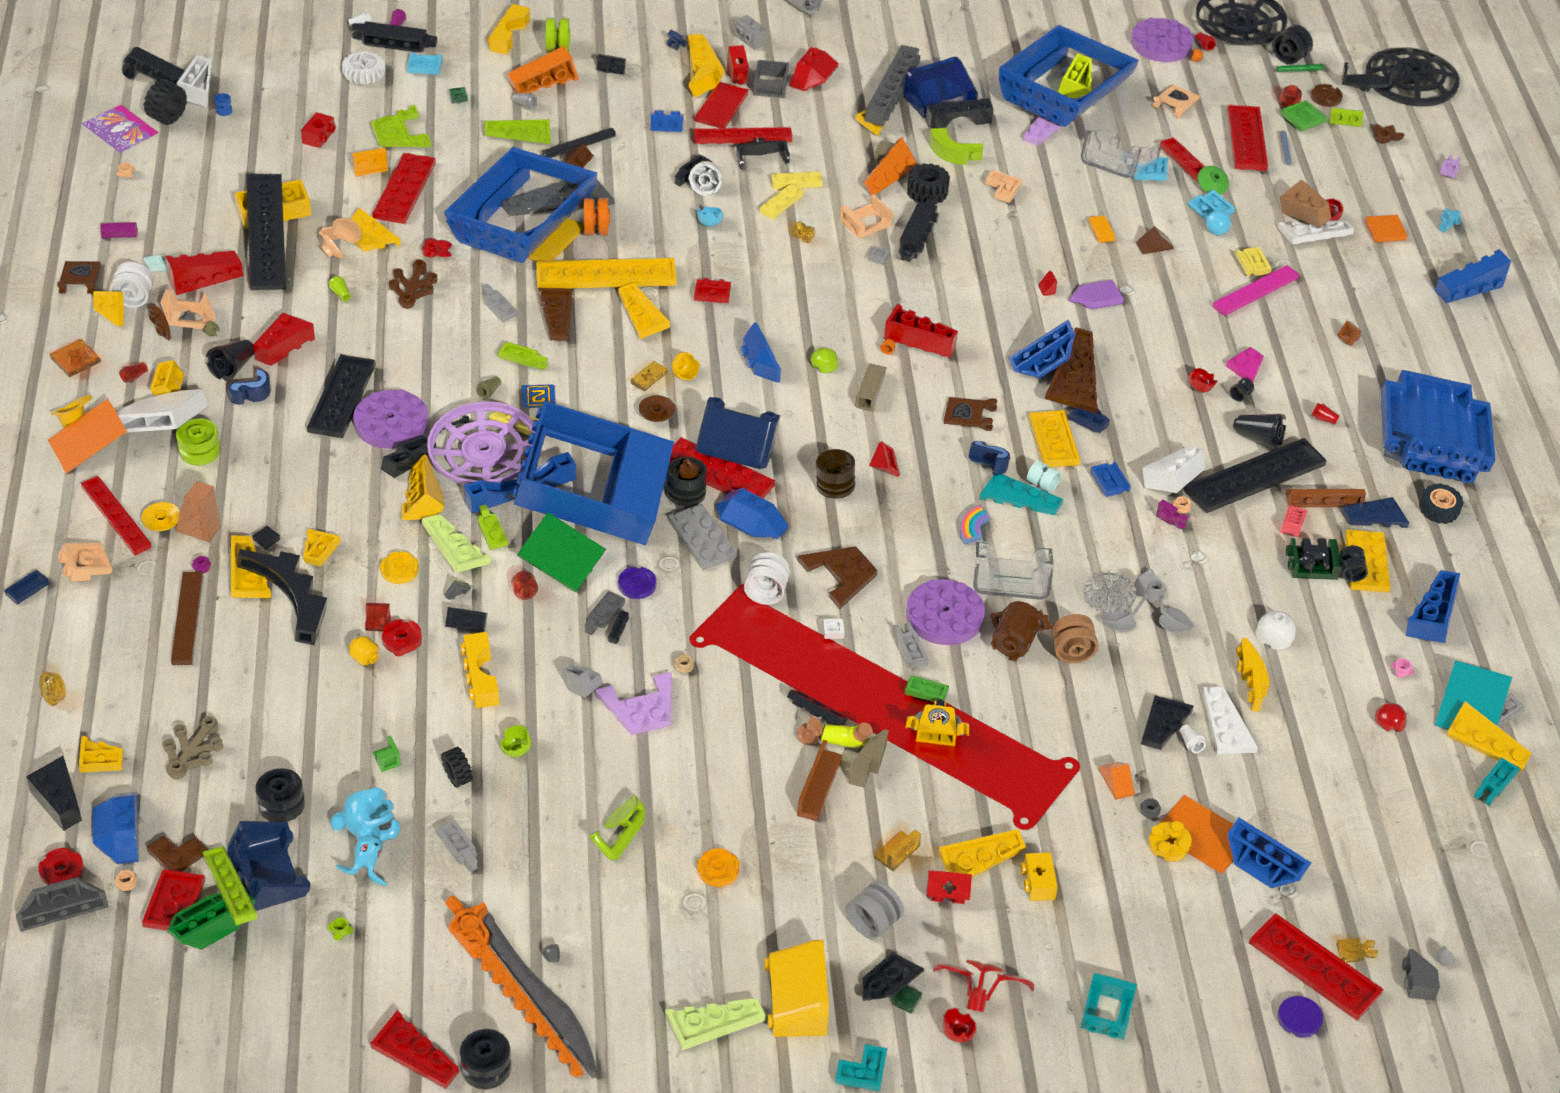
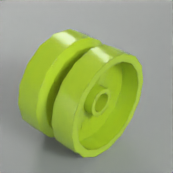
(557, 35)
(198, 442)

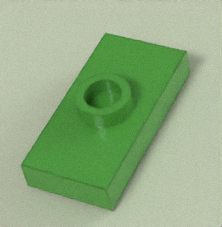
(926, 689)

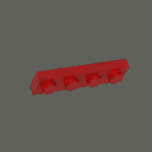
(1182, 157)

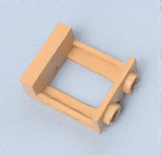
(853, 221)
(172, 310)

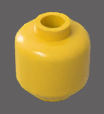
(364, 650)

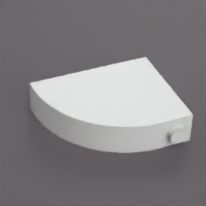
(163, 411)

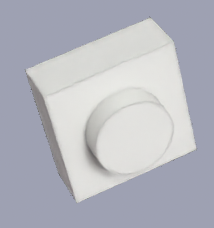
(833, 629)

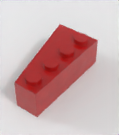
(920, 332)

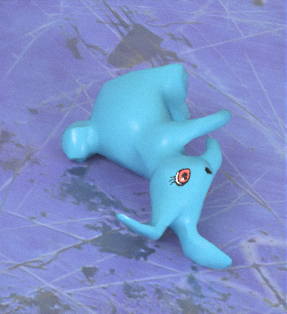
(362, 817)

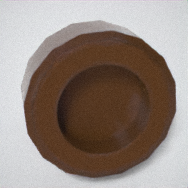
(688, 469)

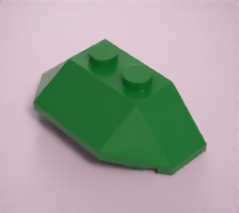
(203, 922)

